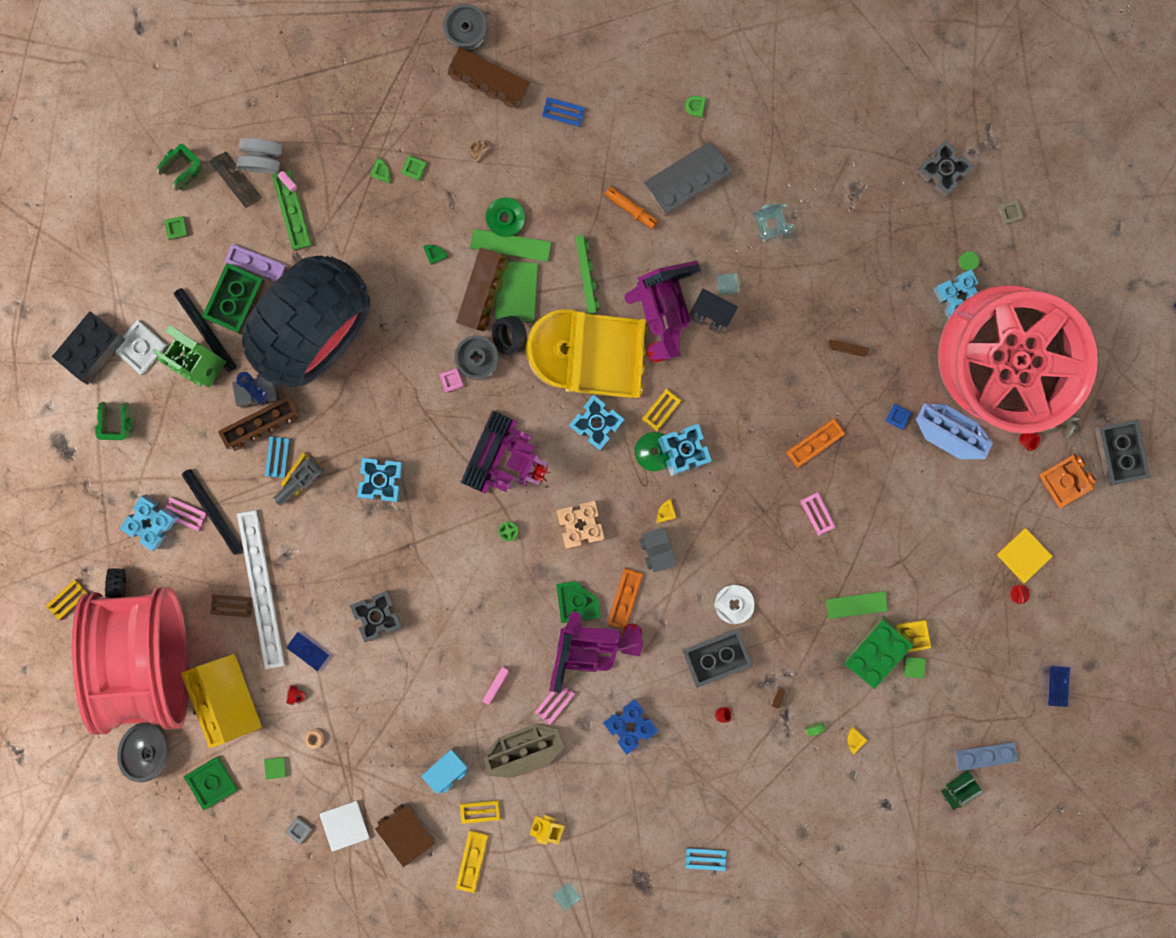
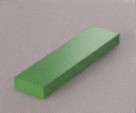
(292, 214)
(511, 245)

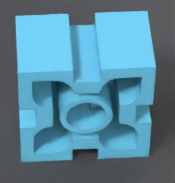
(948, 292)
(595, 410)
(689, 439)
(389, 472)
(161, 521)

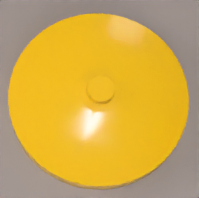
(549, 347)

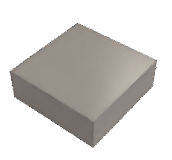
(298, 830)

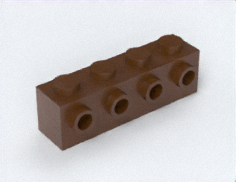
(488, 78)
(482, 289)
(258, 423)

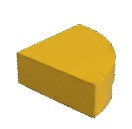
(666, 512)
(855, 740)

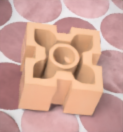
(569, 519)

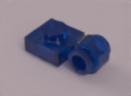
(257, 393)

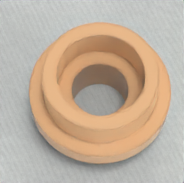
(314, 745)

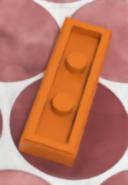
(815, 443)
(625, 598)

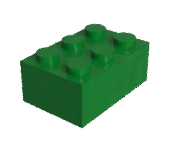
(233, 298)
(879, 652)

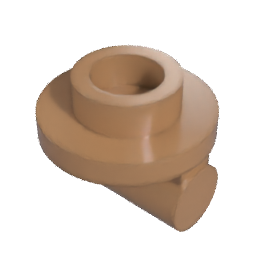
(478, 149)

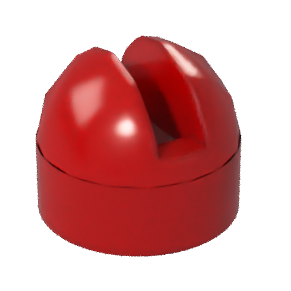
(723, 715)

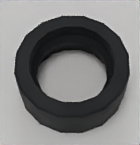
(501, 339)

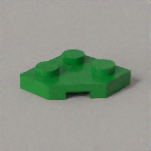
(575, 598)

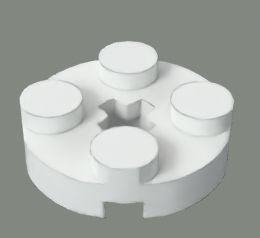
(734, 615)

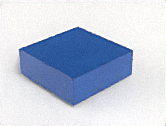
(898, 416)

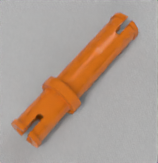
(629, 206)

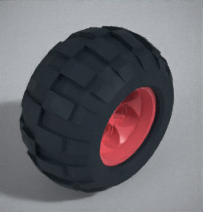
(305, 321)

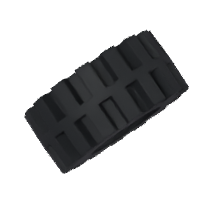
(115, 583)

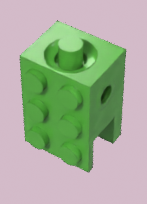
(198, 362)

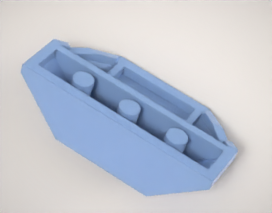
(953, 432)

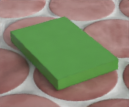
(517, 292)

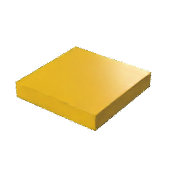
(1024, 555)

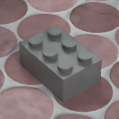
(1122, 452)
(717, 657)

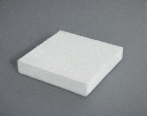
(139, 346)
(344, 826)

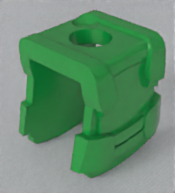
(171, 156)
(126, 423)

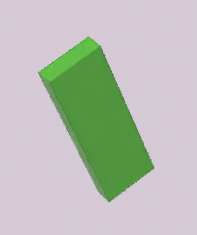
(856, 605)

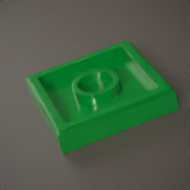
(210, 783)

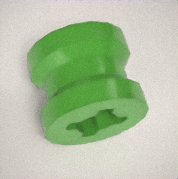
(506, 529)

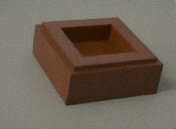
(778, 697)

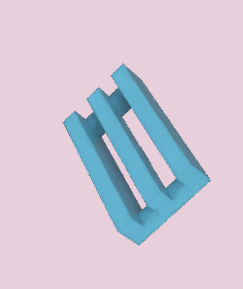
(269, 457)
(705, 859)

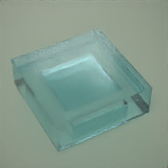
(727, 284)
(566, 896)

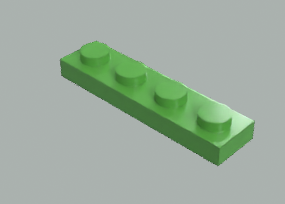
(586, 266)

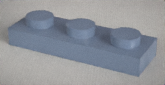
(986, 756)

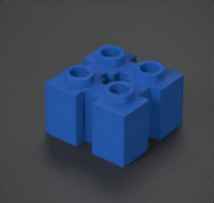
(631, 714)

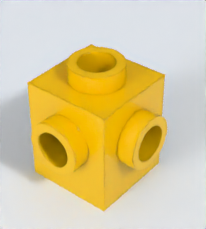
(546, 830)

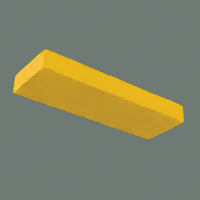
(471, 861)

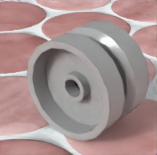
(259, 156)

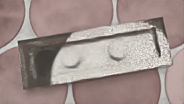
(235, 179)

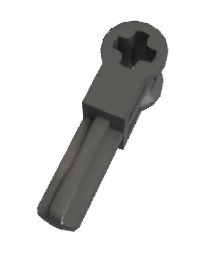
(302, 478)

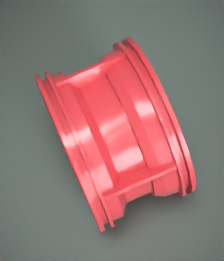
(1075, 369)
(130, 660)

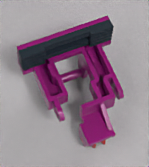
(650, 291)
(488, 452)
(602, 640)

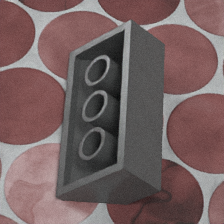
(687, 178)

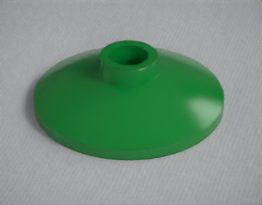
(502, 207)
(643, 452)

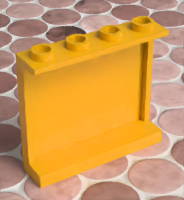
(606, 355)
(221, 700)

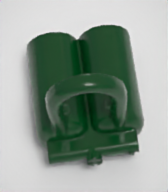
(961, 790)

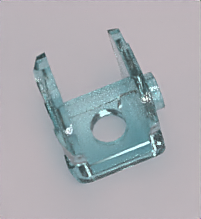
(771, 211)

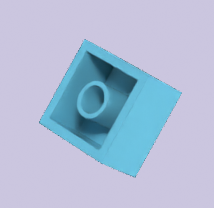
(445, 770)

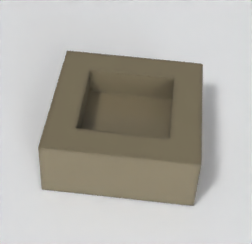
(1010, 212)

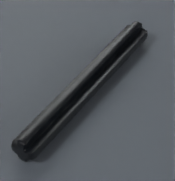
(204, 329)
(212, 511)

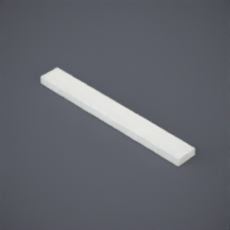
(261, 589)

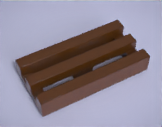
(848, 348)
(213, 606)

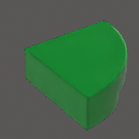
(435, 253)

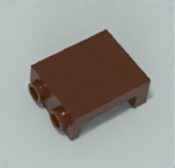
(404, 834)

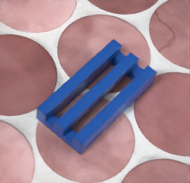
(563, 104)

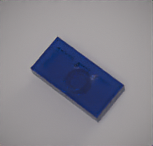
(307, 651)

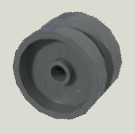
(465, 15)
(474, 346)

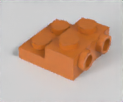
(1068, 480)

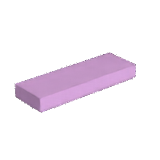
(255, 263)

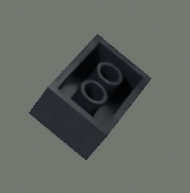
(713, 311)
(88, 348)

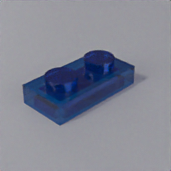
(1058, 686)

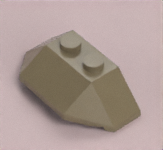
(523, 751)

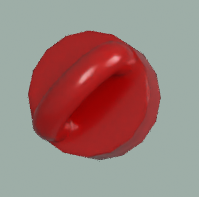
(1029, 441)
(1019, 594)
(291, 695)

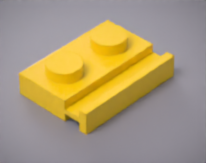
(918, 632)

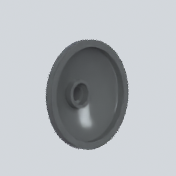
(135, 752)

